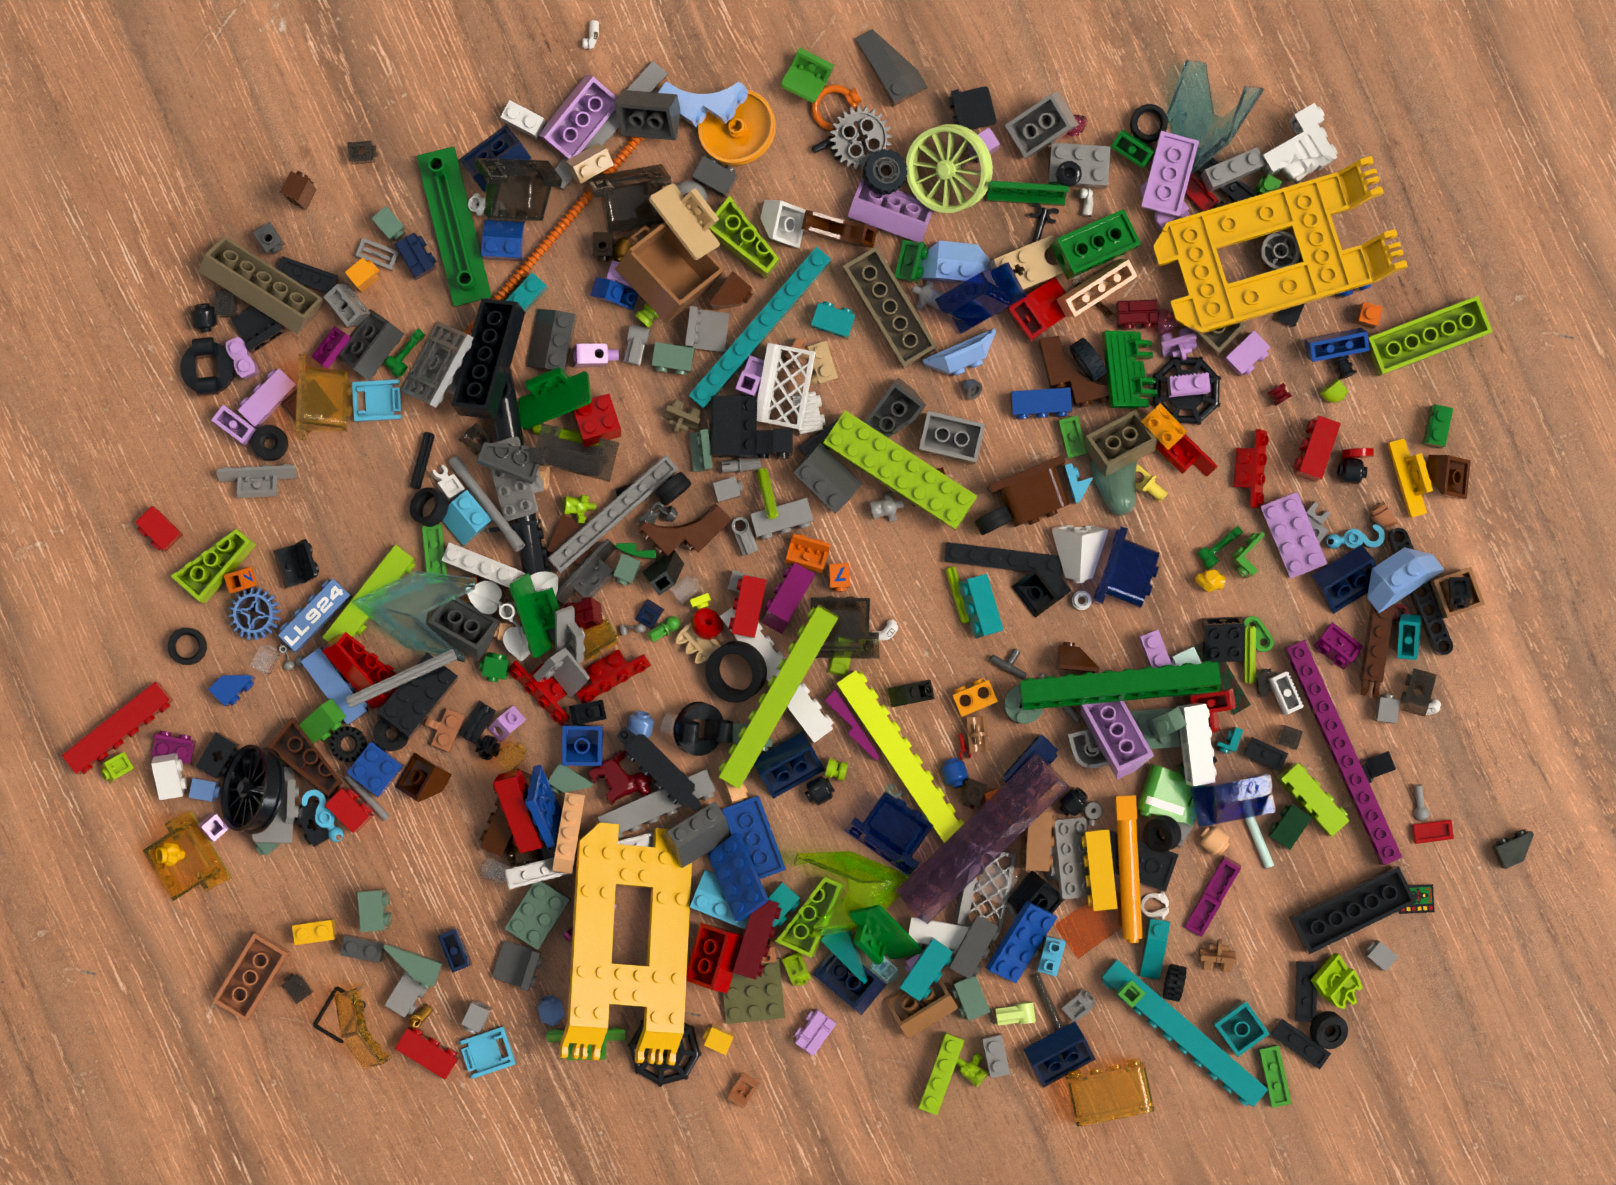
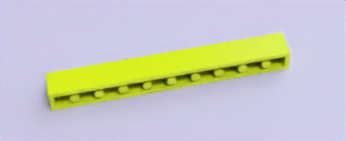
(899, 755)

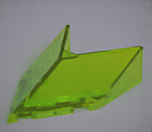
(868, 885)

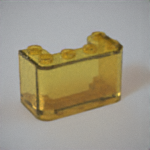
(1109, 1093)

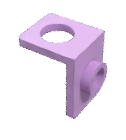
(507, 723)

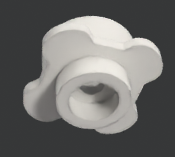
(473, 204)

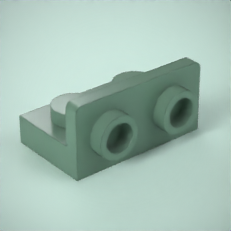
(701, 451)

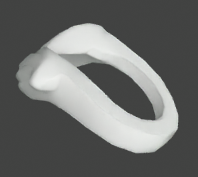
(1159, 913)

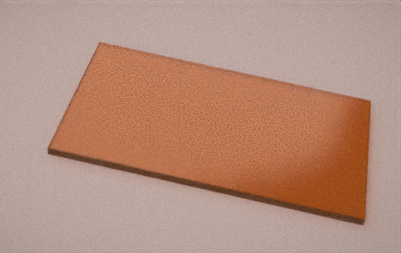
(1088, 928)

